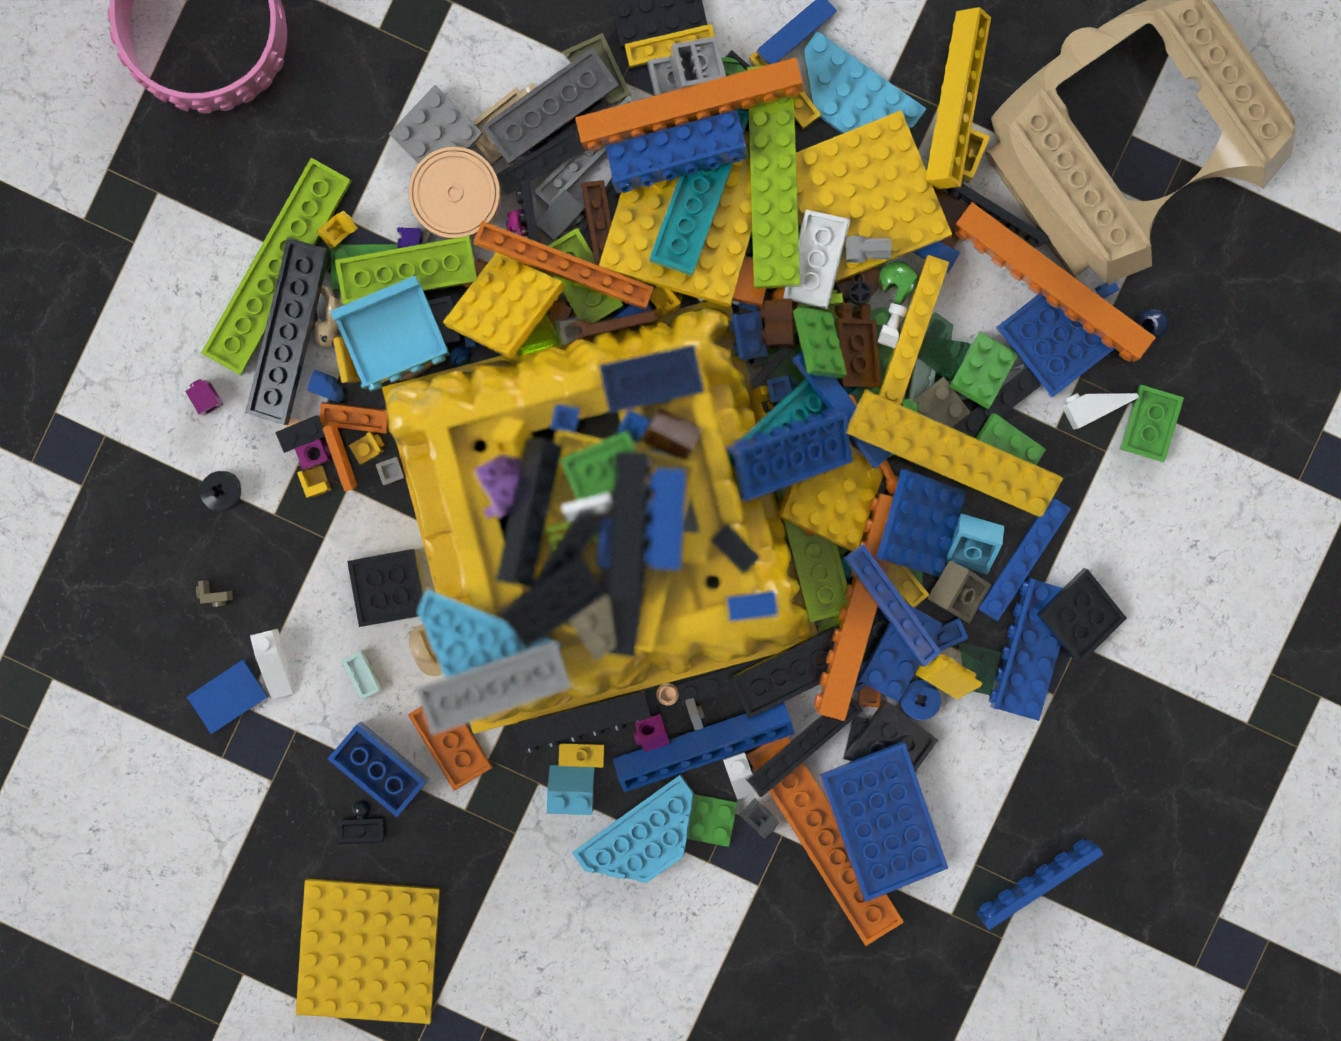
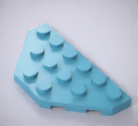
(849, 91)
(466, 635)
(644, 838)

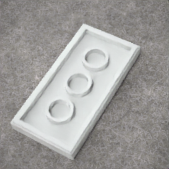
(820, 254)

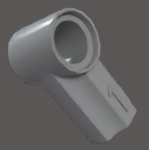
(862, 249)

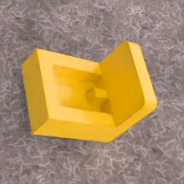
(336, 229)

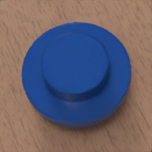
(460, 356)

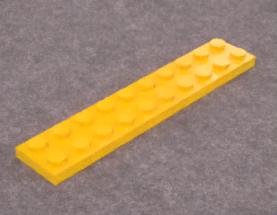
(953, 454)

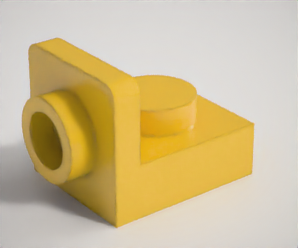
(666, 299)
(367, 447)

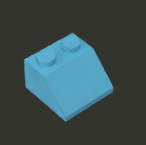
(975, 543)
(570, 790)

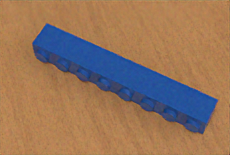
(703, 747)

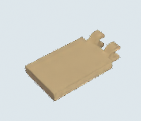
(484, 143)

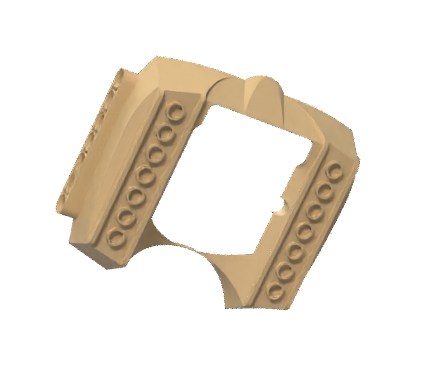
(1063, 181)

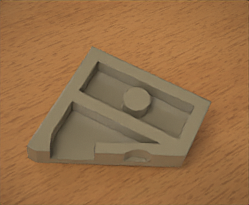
(596, 628)

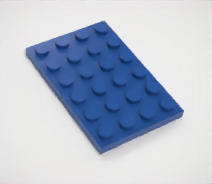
(884, 821)

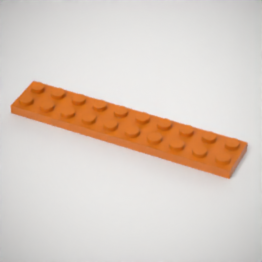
(818, 832)

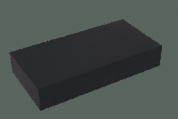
(735, 548)

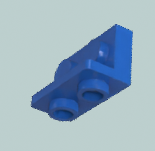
(748, 336)

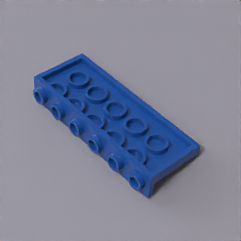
(676, 152)
(791, 453)
(1028, 656)

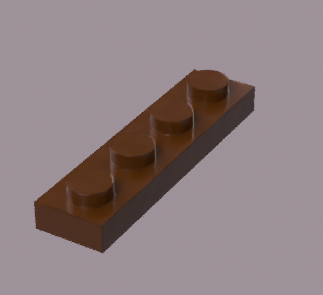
(597, 216)

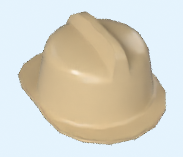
(423, 652)

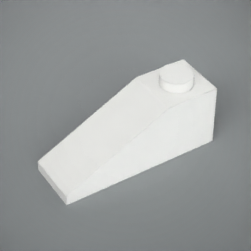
(1089, 407)
(272, 663)

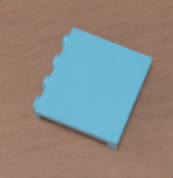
(391, 333)

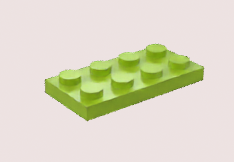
(584, 301)

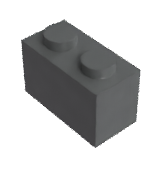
(561, 216)

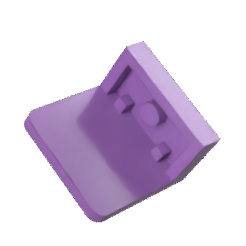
(499, 482)

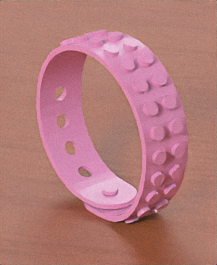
(223, 99)

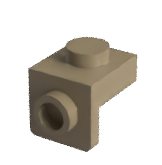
(217, 599)

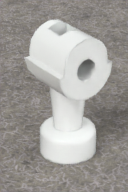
(889, 334)

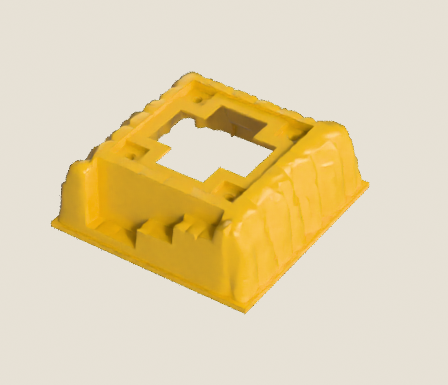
(447, 412)

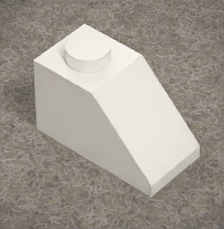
(738, 771)

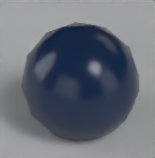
(1154, 322)

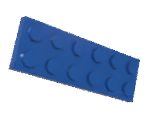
(1042, 881)

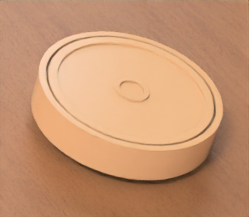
(454, 192)

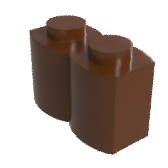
(778, 323)

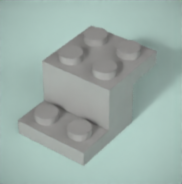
(686, 66)

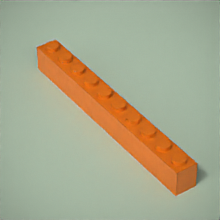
(690, 104)
(1054, 283)
(854, 627)

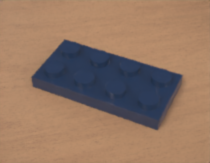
(651, 379)

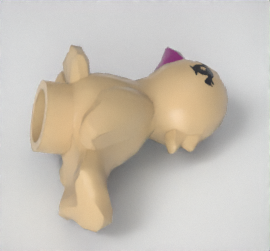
(328, 329)

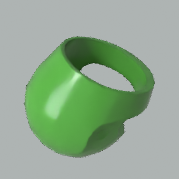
(898, 275)

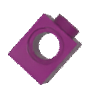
(203, 397)
(304, 454)
(658, 737)

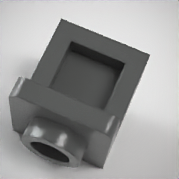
(759, 818)

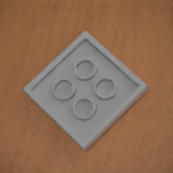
(434, 125)

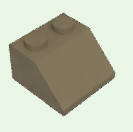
(959, 591)

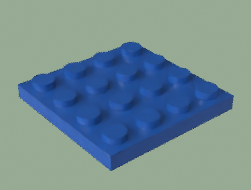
(1051, 344)
(921, 523)

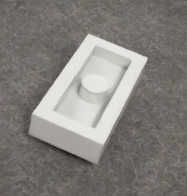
(593, 506)

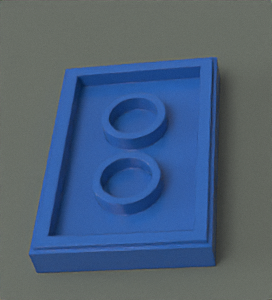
(227, 696)

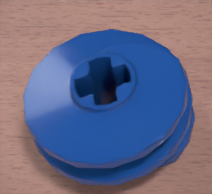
(931, 701)

